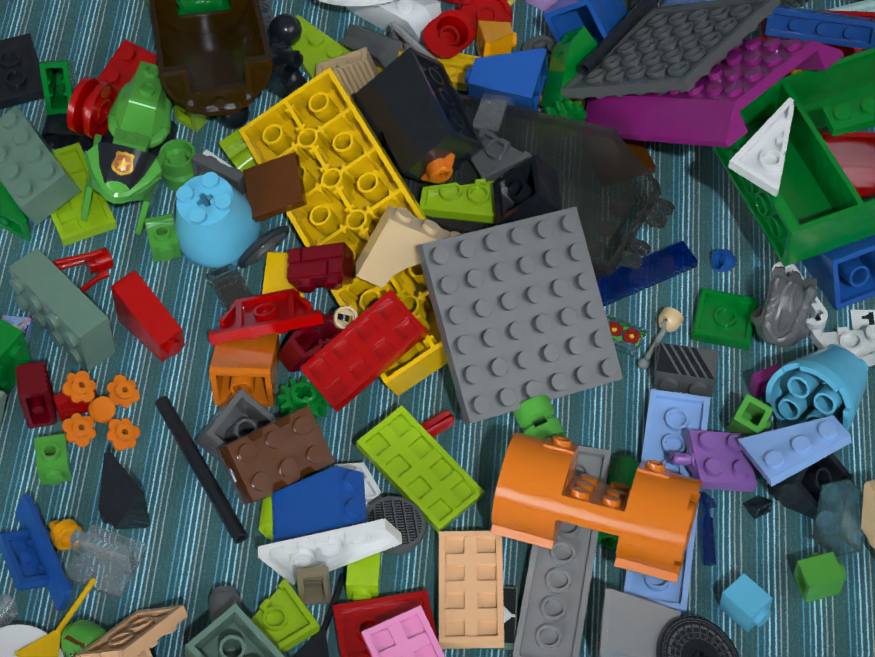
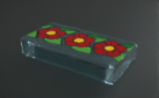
(625, 335)

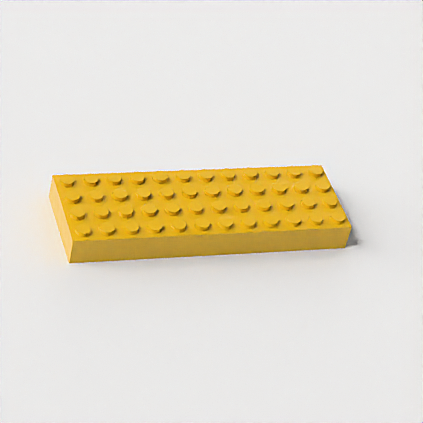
(346, 193)

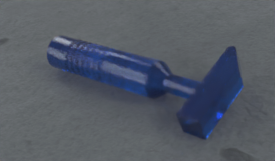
(707, 530)

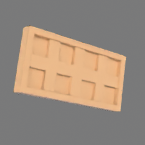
(470, 590)

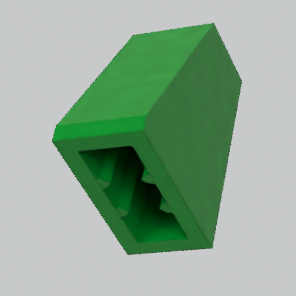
(58, 84)

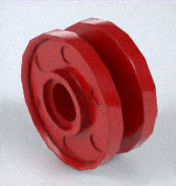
(90, 107)

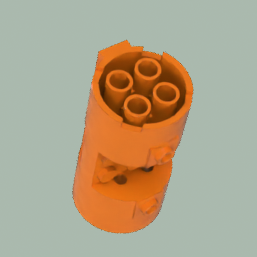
(541, 492)

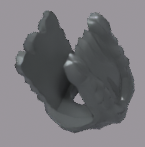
(785, 309)

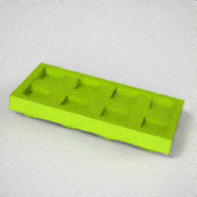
(68, 217)
(420, 468)

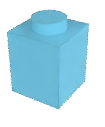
(746, 603)

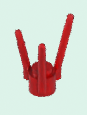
(97, 262)

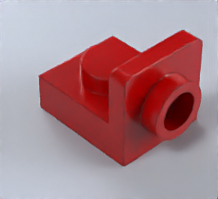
(66, 408)

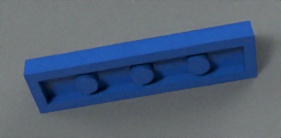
(821, 27)

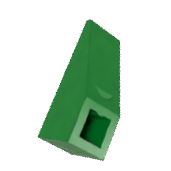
(565, 61)

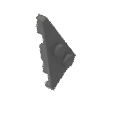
(496, 157)

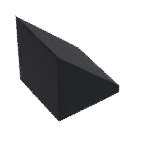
(758, 506)

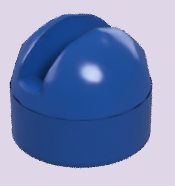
(723, 260)

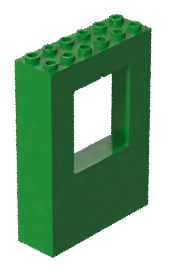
(815, 199)

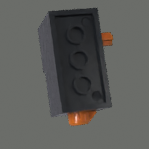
(419, 118)

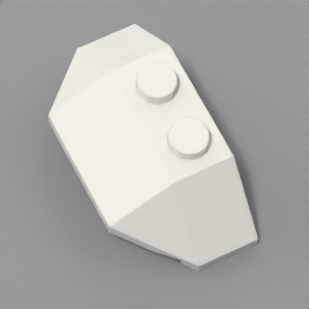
(409, 14)

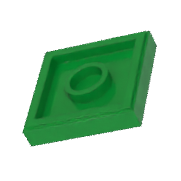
(724, 319)

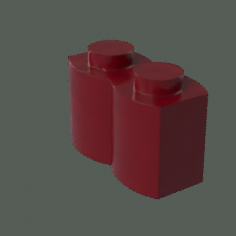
(306, 343)

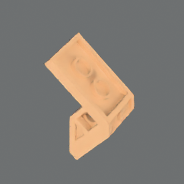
(137, 633)

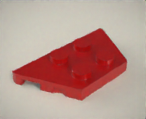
(265, 315)

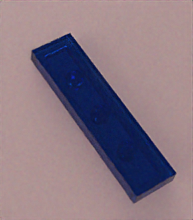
(654, 269)

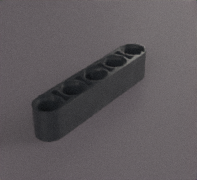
(58, 135)

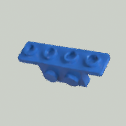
(32, 556)

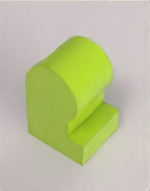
(237, 151)

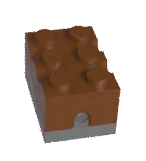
(275, 455)

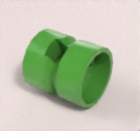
(178, 163)
(537, 418)

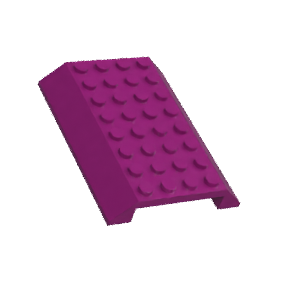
(711, 109)

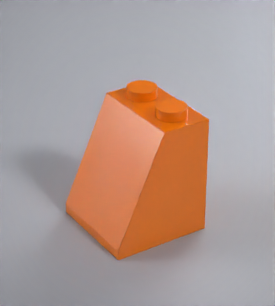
(246, 366)

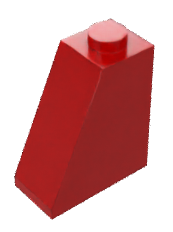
(146, 317)

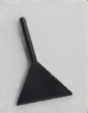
(318, 644)

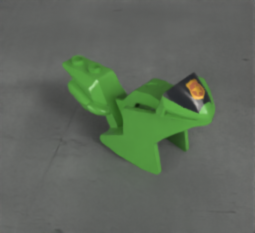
(124, 168)

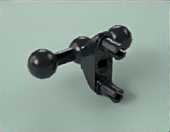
(284, 31)

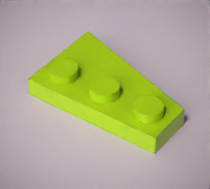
(315, 47)
(460, 202)
(285, 618)

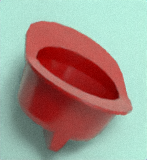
(449, 33)

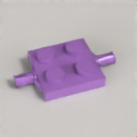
(717, 461)

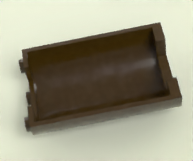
(212, 58)

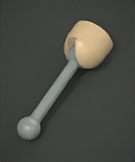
(668, 321)

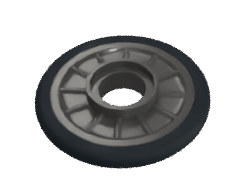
(261, 246)

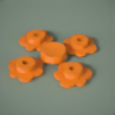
(101, 410)

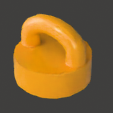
(61, 533)

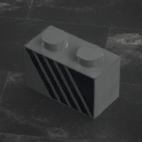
(686, 369)

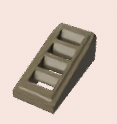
(314, 585)

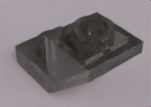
(228, 285)

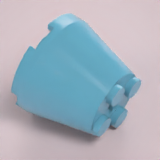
(213, 221)
(818, 387)

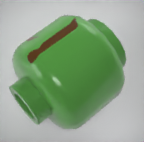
(79, 636)

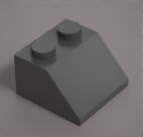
(233, 419)

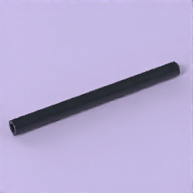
(616, 36)
(201, 470)

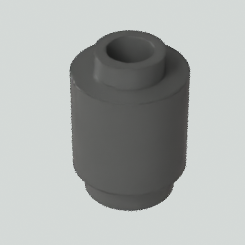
(221, 600)

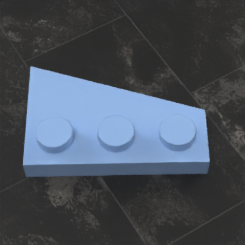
(794, 448)

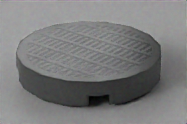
(404, 517)

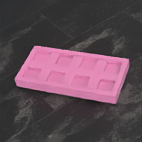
(403, 637)

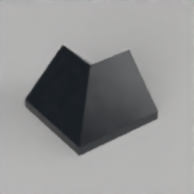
(120, 498)

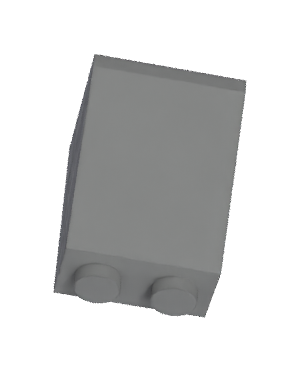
(631, 625)

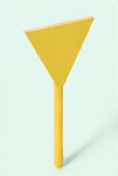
(49, 644)

